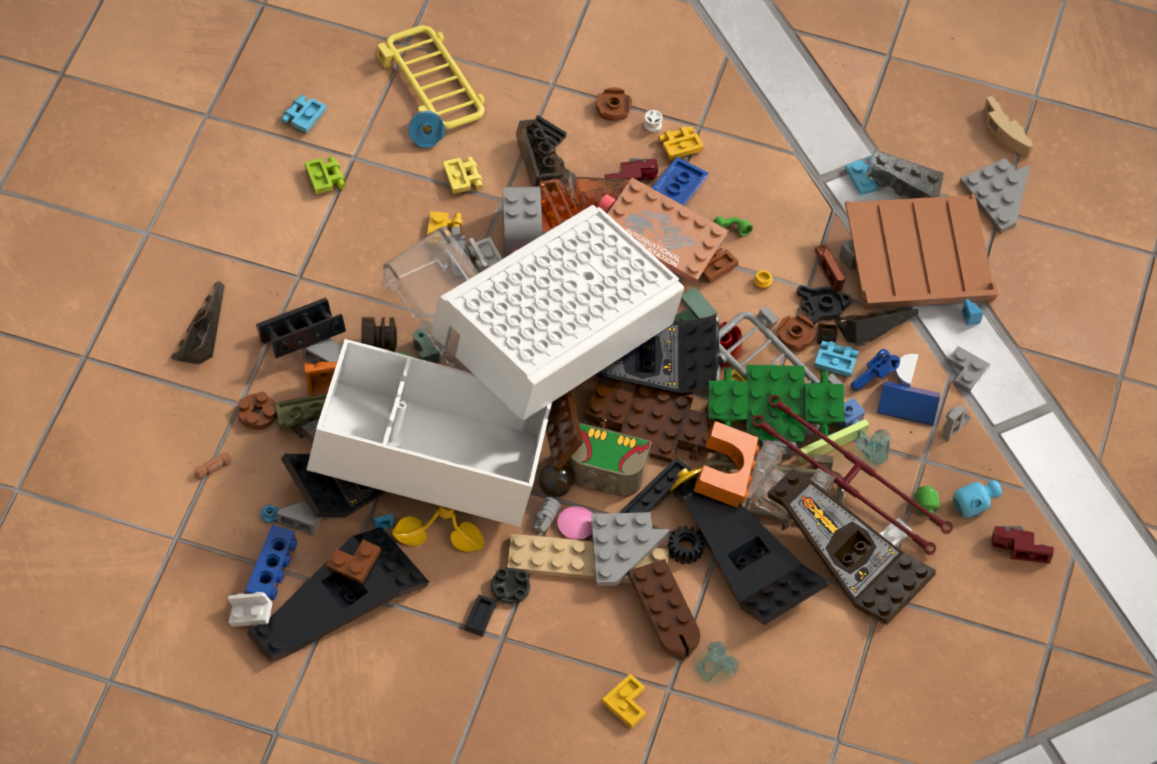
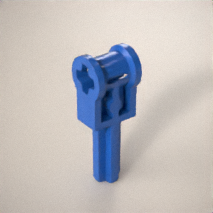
(878, 366)

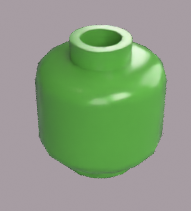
(927, 498)

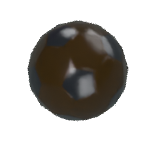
(555, 481)

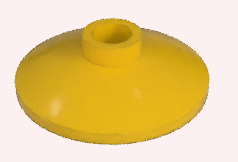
(684, 476)

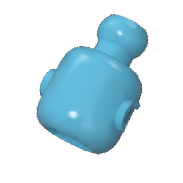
(975, 498)

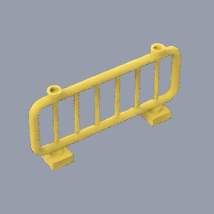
(387, 52)

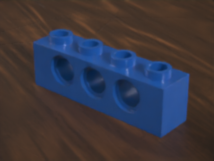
(277, 539)

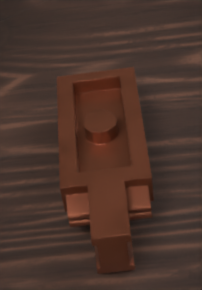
(829, 267)

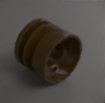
(379, 336)

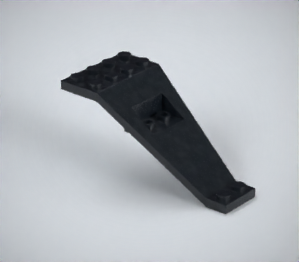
(334, 600)

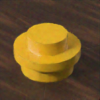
(763, 279)

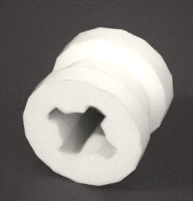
(651, 117)

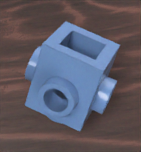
(852, 413)

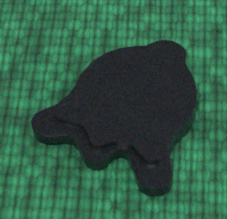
(823, 303)

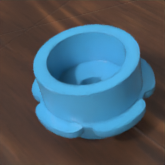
(269, 518)

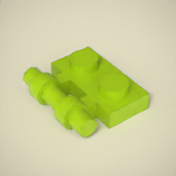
(319, 176)

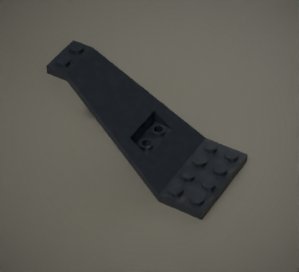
(753, 562)

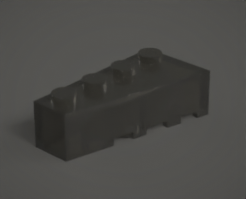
(538, 154)
(904, 176)

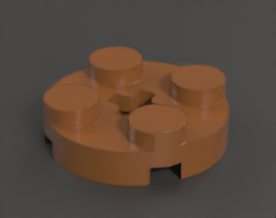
(613, 112)
(794, 341)
(257, 401)

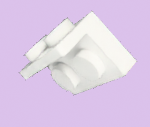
(249, 609)

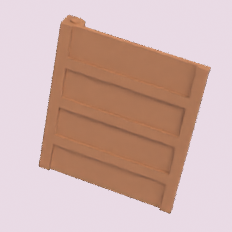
(920, 252)

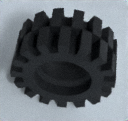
(685, 535)

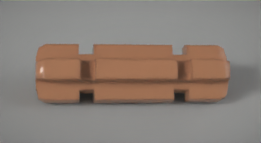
(213, 465)

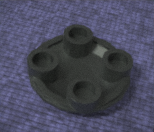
(510, 585)

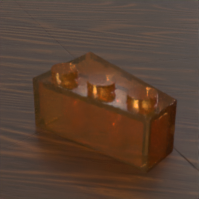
(591, 190)
(557, 202)

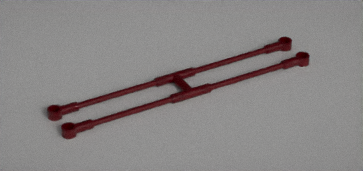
(858, 465)

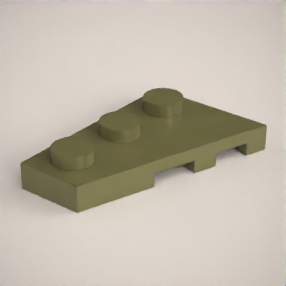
(299, 410)

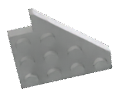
(998, 192)
(621, 544)

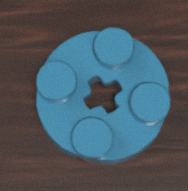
(420, 120)

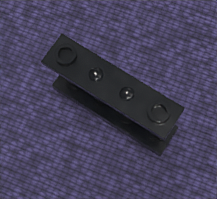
(296, 319)

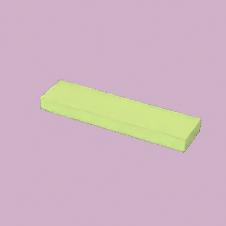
(841, 438)

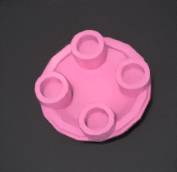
(575, 523)

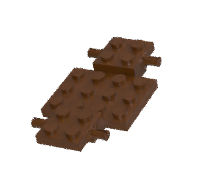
(652, 416)

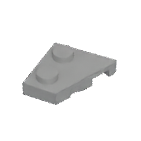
(955, 421)

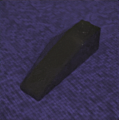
(868, 328)

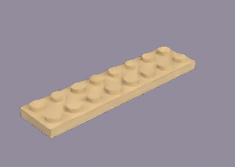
(562, 557)

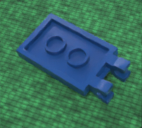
(680, 181)

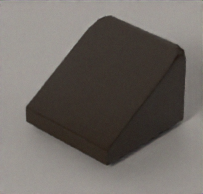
(826, 333)

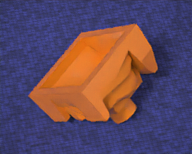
(319, 377)

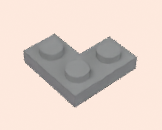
(972, 368)

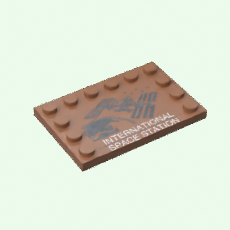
(668, 229)

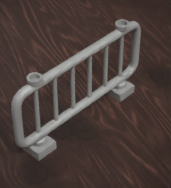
(764, 322)

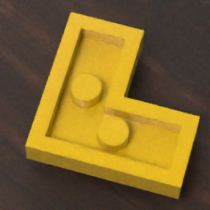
(622, 702)

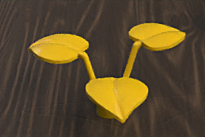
(464, 538)

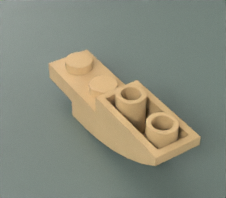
(1007, 131)

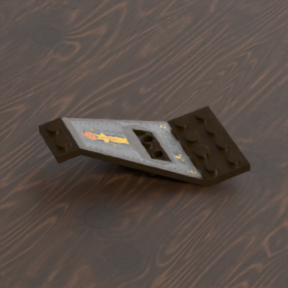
(879, 574)

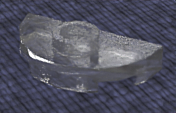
(569, 183)

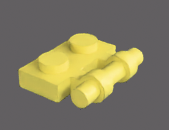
(457, 176)

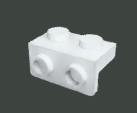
(484, 253)

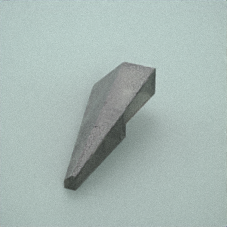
(202, 331)

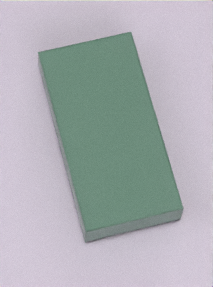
(697, 304)

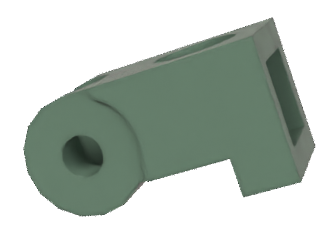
(426, 350)

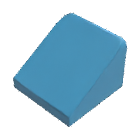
(971, 313)
(383, 521)

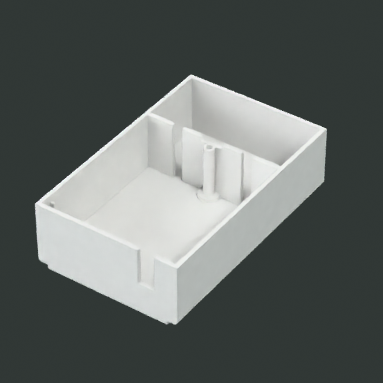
(558, 310)
(426, 434)

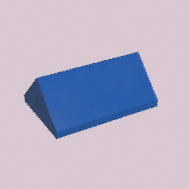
(908, 403)

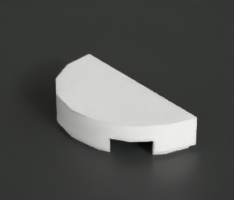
(906, 368)

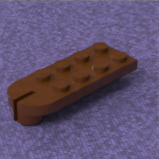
(563, 430)
(666, 608)

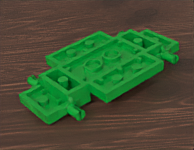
(742, 400)

